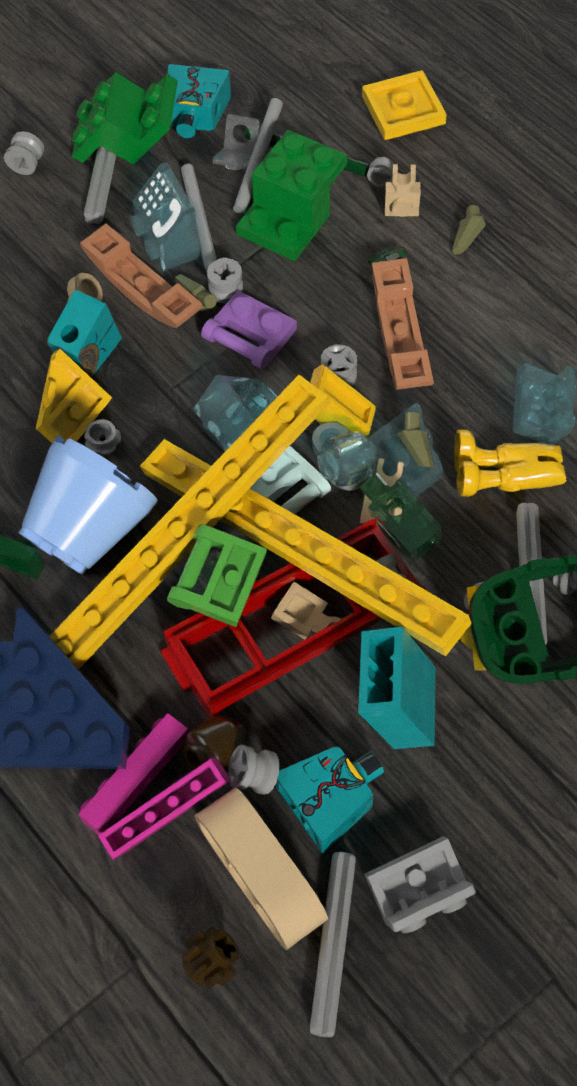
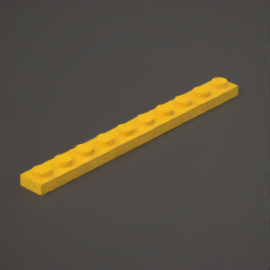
(202, 504)
(321, 555)

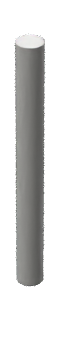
(258, 155)
(193, 194)

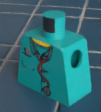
(198, 98)
(329, 793)

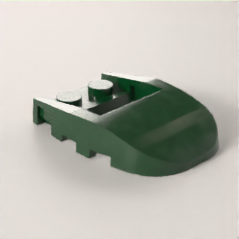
(509, 627)

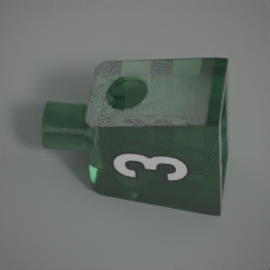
(413, 530)

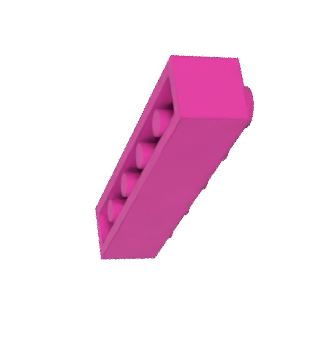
(142, 766)
(164, 808)

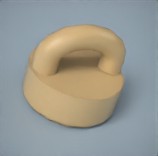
(86, 284)

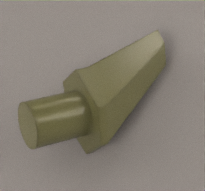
(468, 229)
(198, 291)
(416, 440)

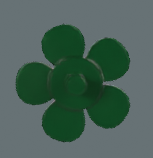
(387, 254)

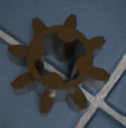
(210, 957)

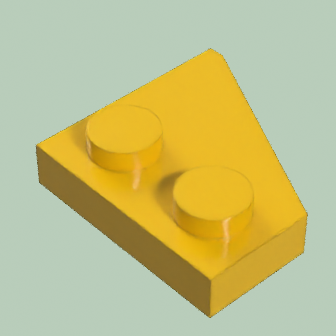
(69, 400)

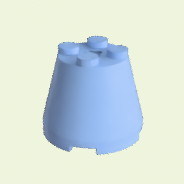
(82, 505)

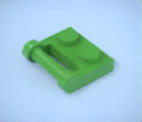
(230, 580)

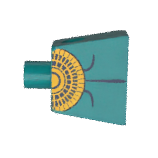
(85, 332)

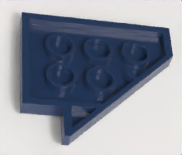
(51, 709)

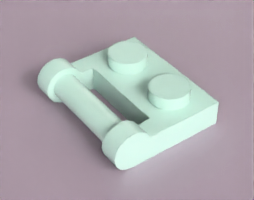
(287, 472)

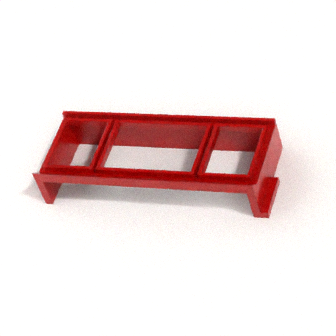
(263, 593)

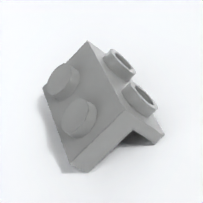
(419, 886)

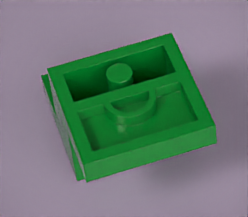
(124, 118)
(291, 195)

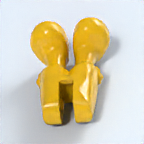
(519, 466)

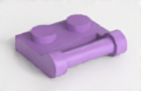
(253, 321)

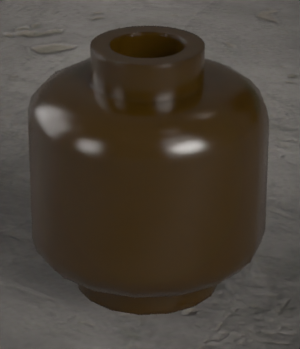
(214, 739)

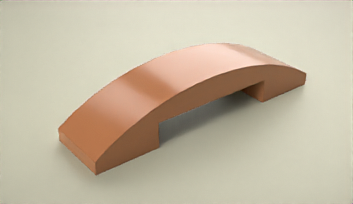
(138, 281)
(400, 325)

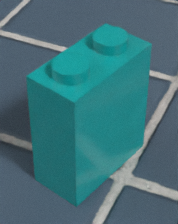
(397, 688)

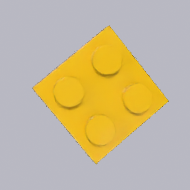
(403, 105)

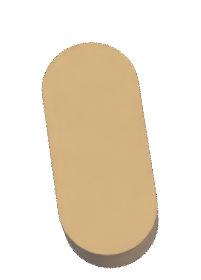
(261, 868)

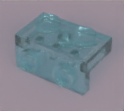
(544, 403)

